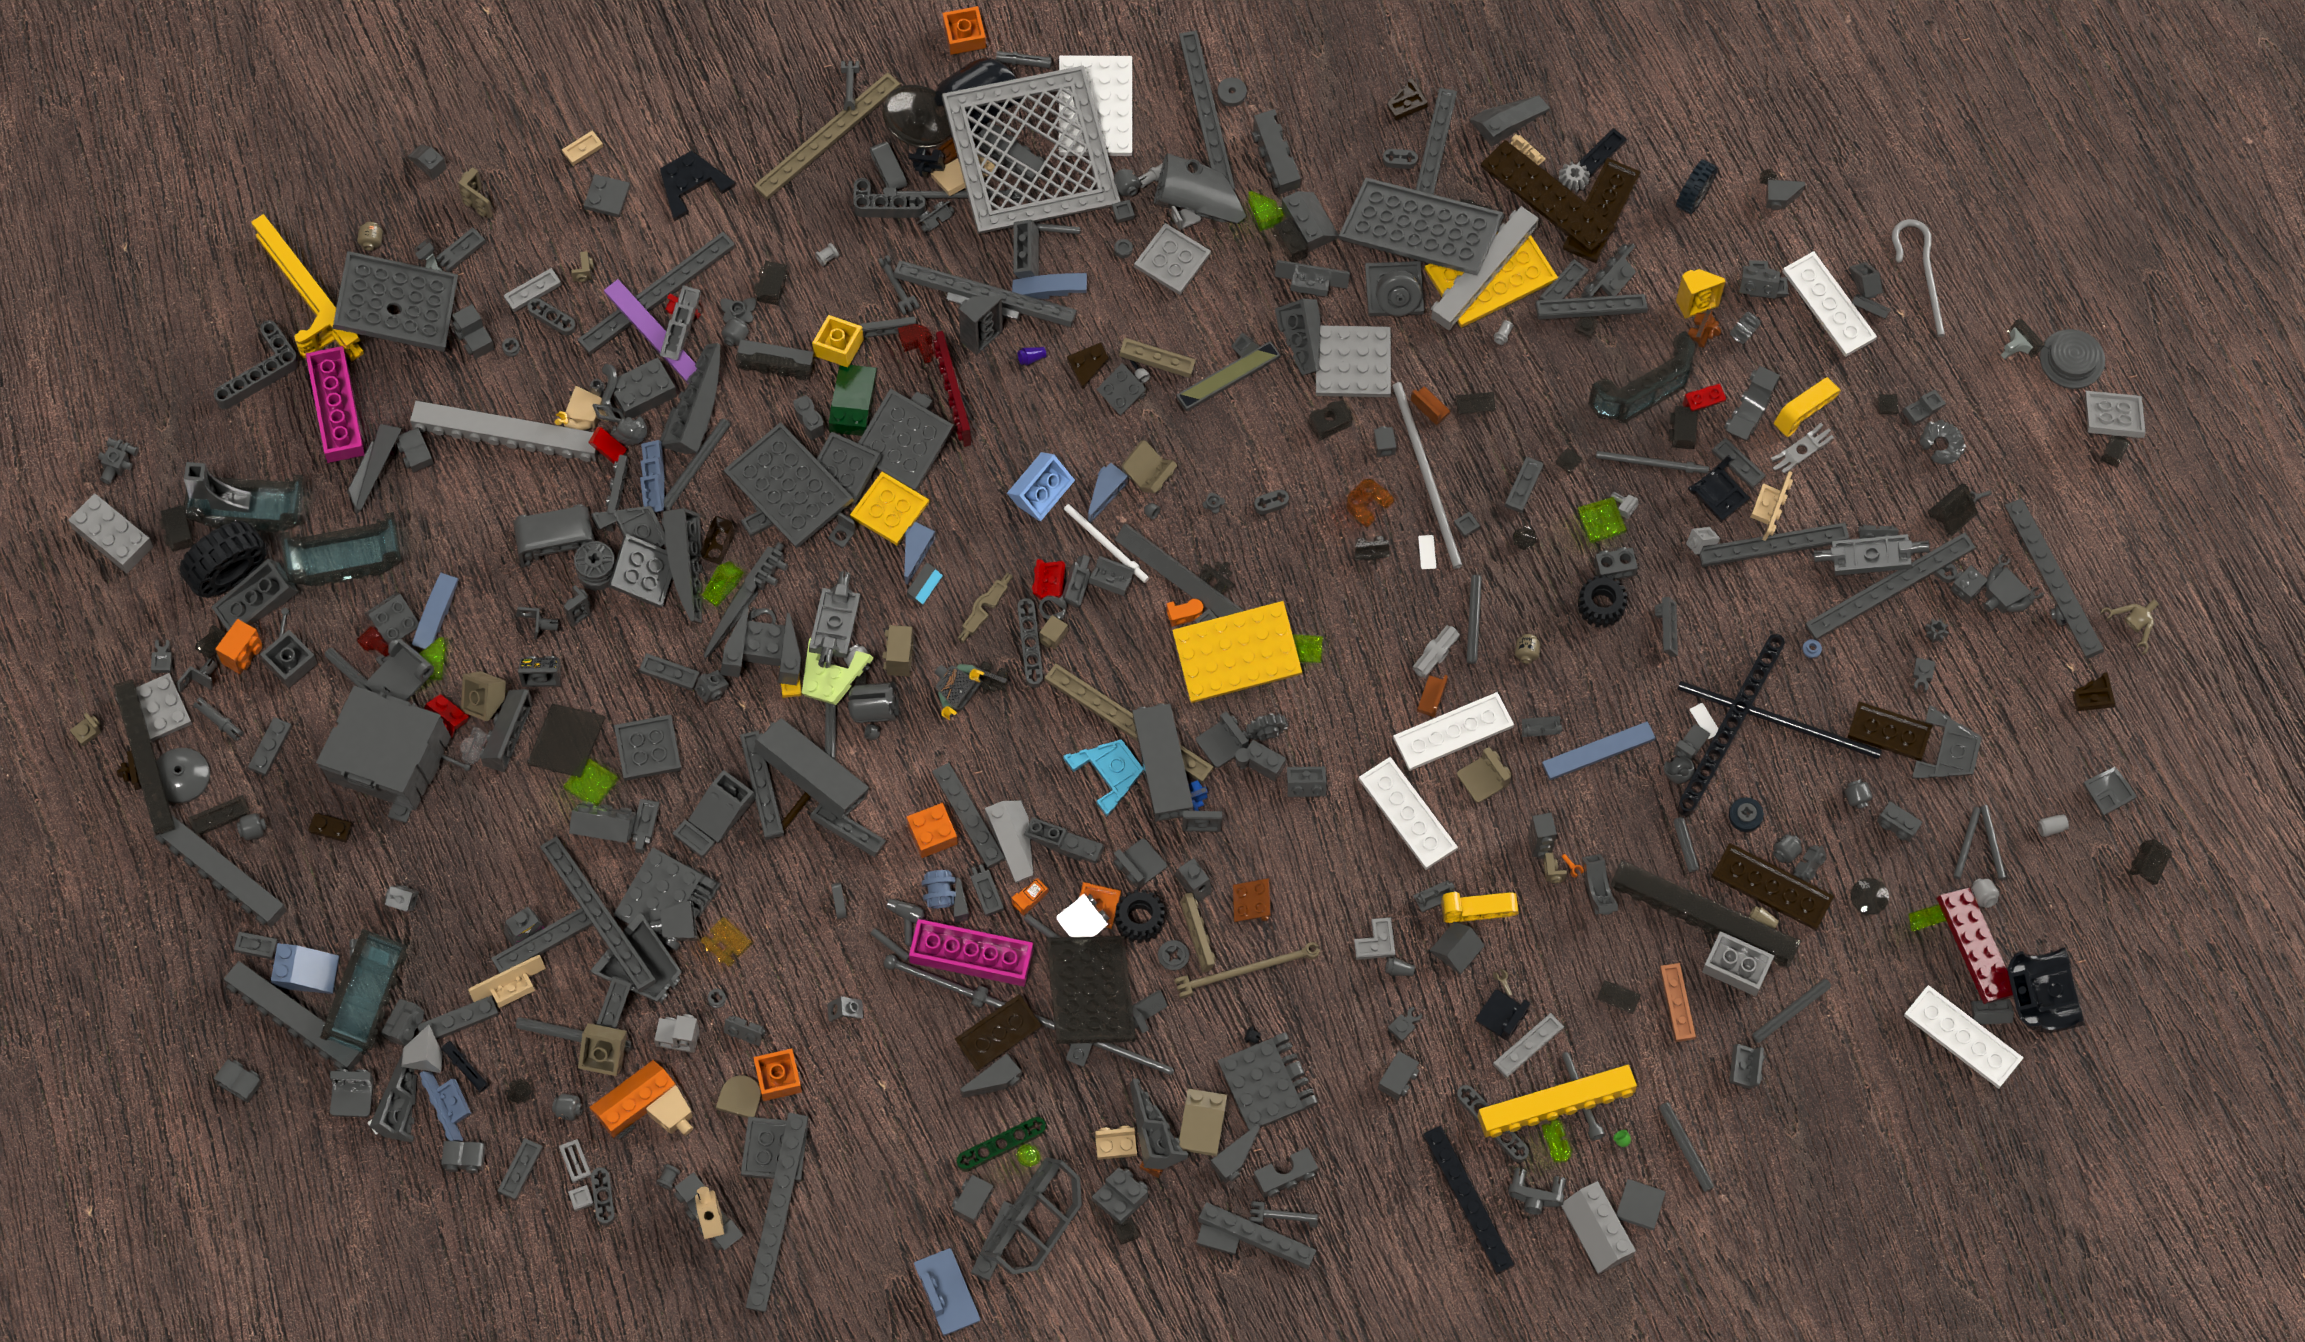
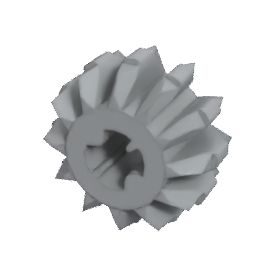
(1574, 176)

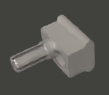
(1628, 504)

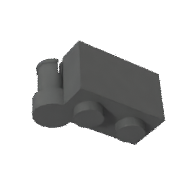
(1261, 760)

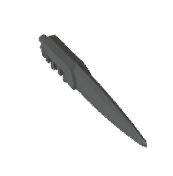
(758, 576)

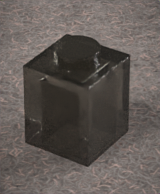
(2115, 450)

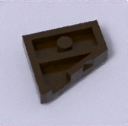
(1407, 101)
(2095, 695)

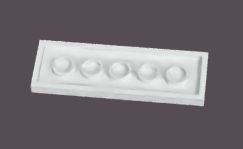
(1829, 304)
(1453, 731)
(1408, 813)
(1963, 1036)

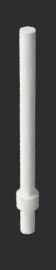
(1106, 543)

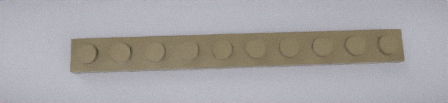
(826, 136)
(1116, 715)

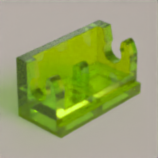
(1308, 648)

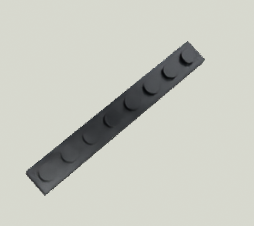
(1468, 1200)

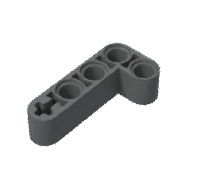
(889, 201)

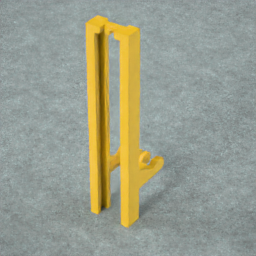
(311, 293)

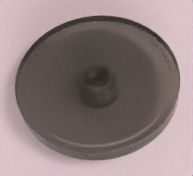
(915, 117)

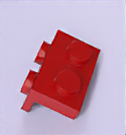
(1704, 397)
(1048, 579)
(450, 713)

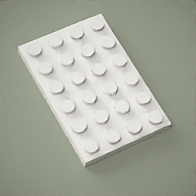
(1112, 95)

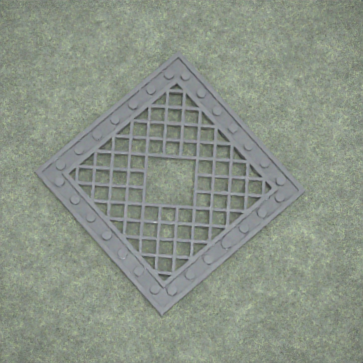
(1026, 87)

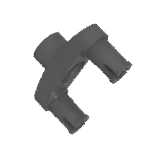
(1535, 1198)

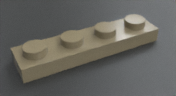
(1157, 357)
(1195, 925)

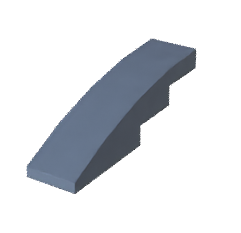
(1051, 285)
(653, 475)
(435, 610)

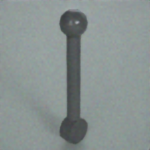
(285, 612)
(467, 767)

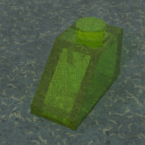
(1264, 210)
(722, 583)
(435, 656)

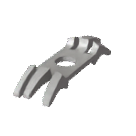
(1810, 442)

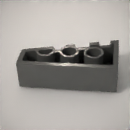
(1275, 152)

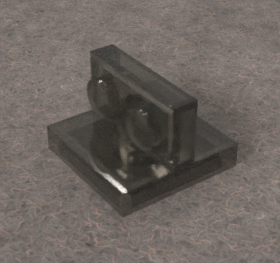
(1954, 509)

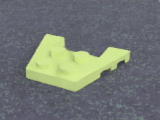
(832, 682)

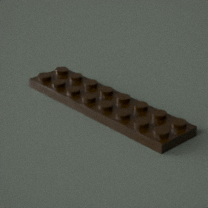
(1548, 196)

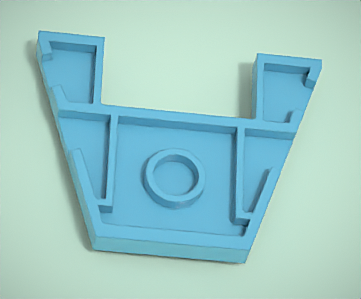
(1115, 766)

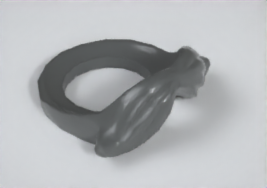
(1059, 601)
(757, 612)

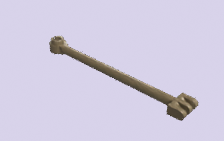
(1189, 985)

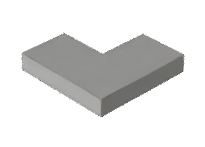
(1380, 945)

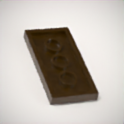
(1889, 731)
(998, 1032)

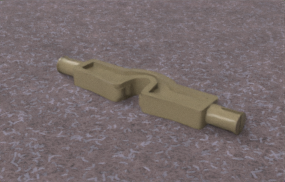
(989, 599)

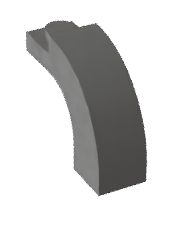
(1597, 885)

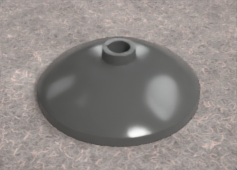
(192, 779)

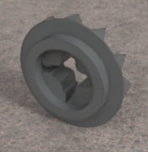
(1171, 947)

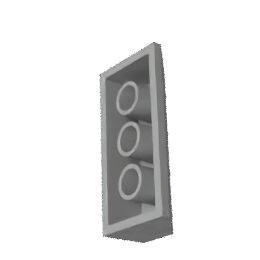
(1598, 1228)

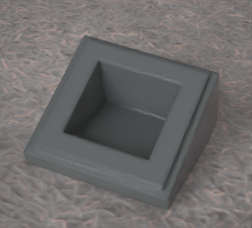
(1244, 345)

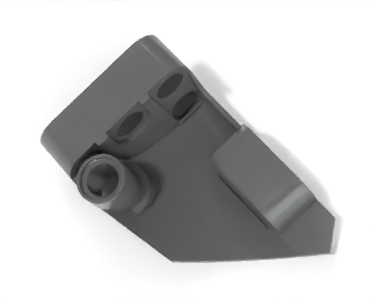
(1203, 191)

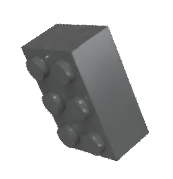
(643, 389)
(602, 822)

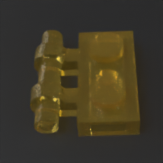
(730, 937)

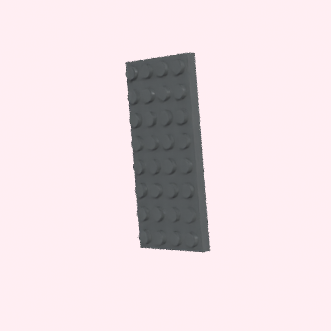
(1421, 226)

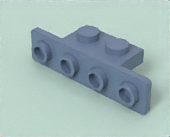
(448, 1103)

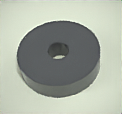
(1228, 98)

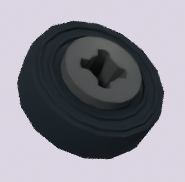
(1743, 821)

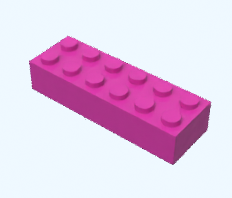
(335, 404)
(971, 952)

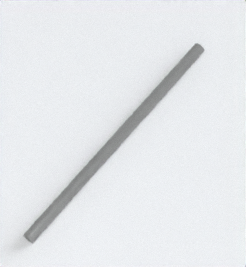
(1427, 475)

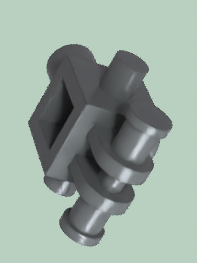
(116, 459)

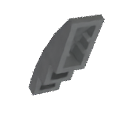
(680, 323)

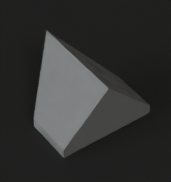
(423, 1052)

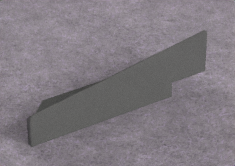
(371, 465)

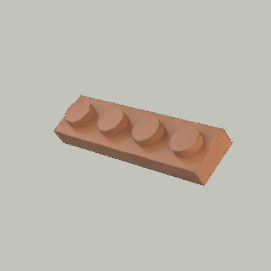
(1677, 1002)

